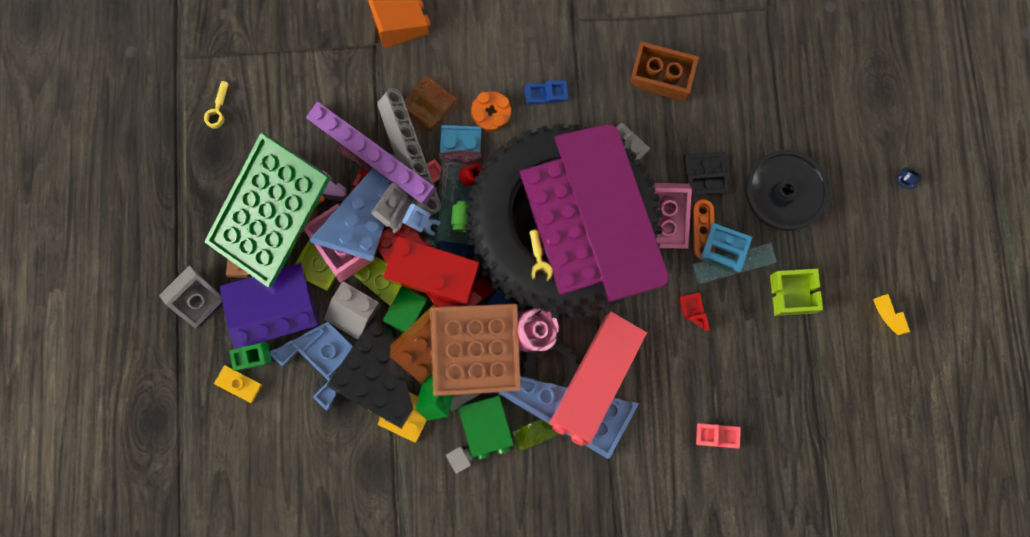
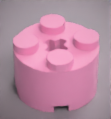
(535, 331)

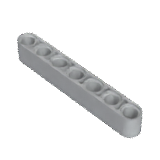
(405, 142)

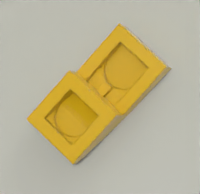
(896, 322)

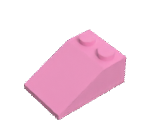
(675, 220)

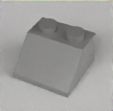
(191, 297)
(351, 310)

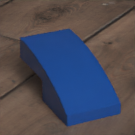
(546, 93)

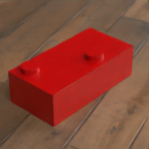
(431, 271)

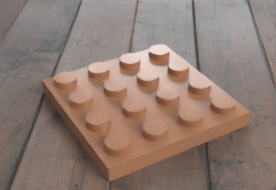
(475, 349)

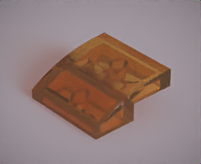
(429, 103)

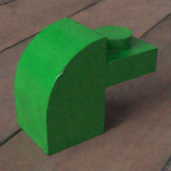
(250, 356)

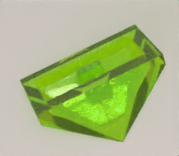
(533, 434)

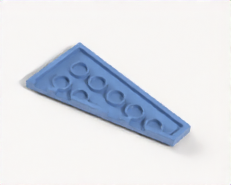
(352, 225)
(544, 398)

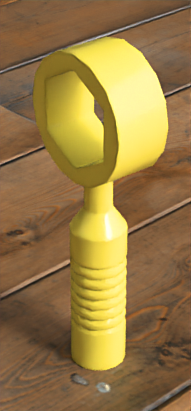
(219, 102)

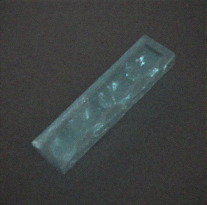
(755, 258)

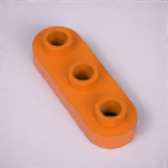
(701, 221)

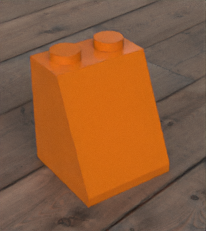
(399, 20)

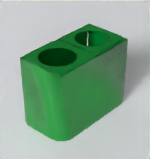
(406, 309)

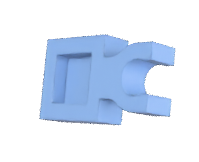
(419, 219)

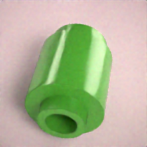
(459, 216)

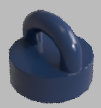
(910, 176)

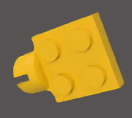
(413, 425)

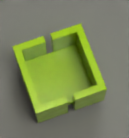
(793, 292)

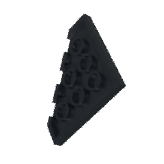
(373, 377)

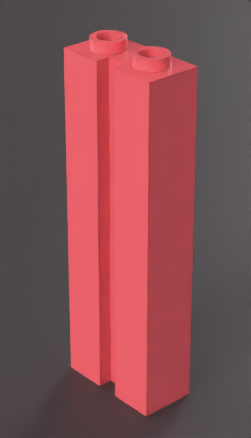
(597, 379)

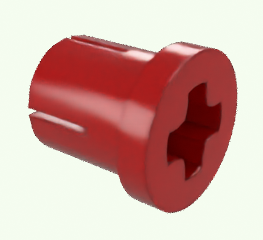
(468, 174)

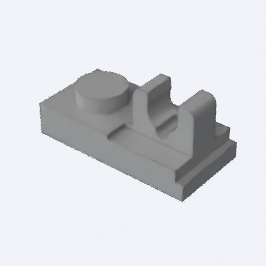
(632, 141)

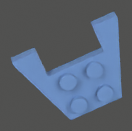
(324, 350)

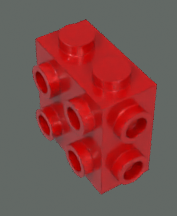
(388, 239)

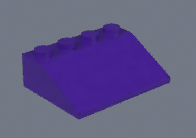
(264, 312)

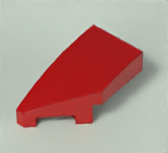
(693, 309)

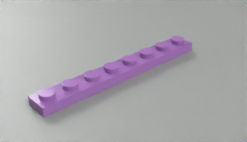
(371, 153)

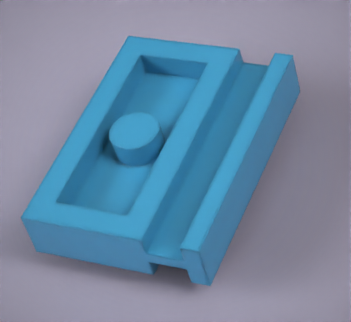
(460, 138)

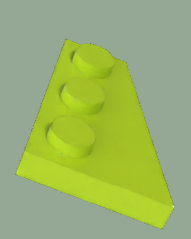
(373, 278)

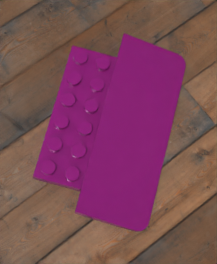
(594, 217)

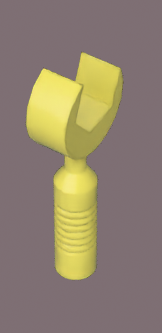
(538, 253)

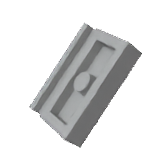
(392, 207)

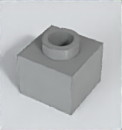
(459, 459)

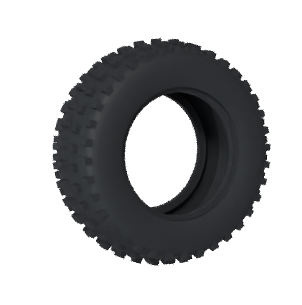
(495, 238)

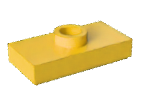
(238, 384)

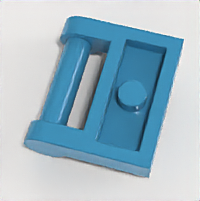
(728, 241)

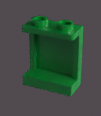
(486, 427)

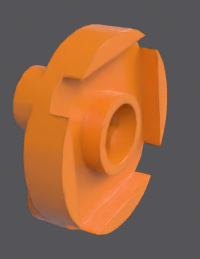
(497, 120)

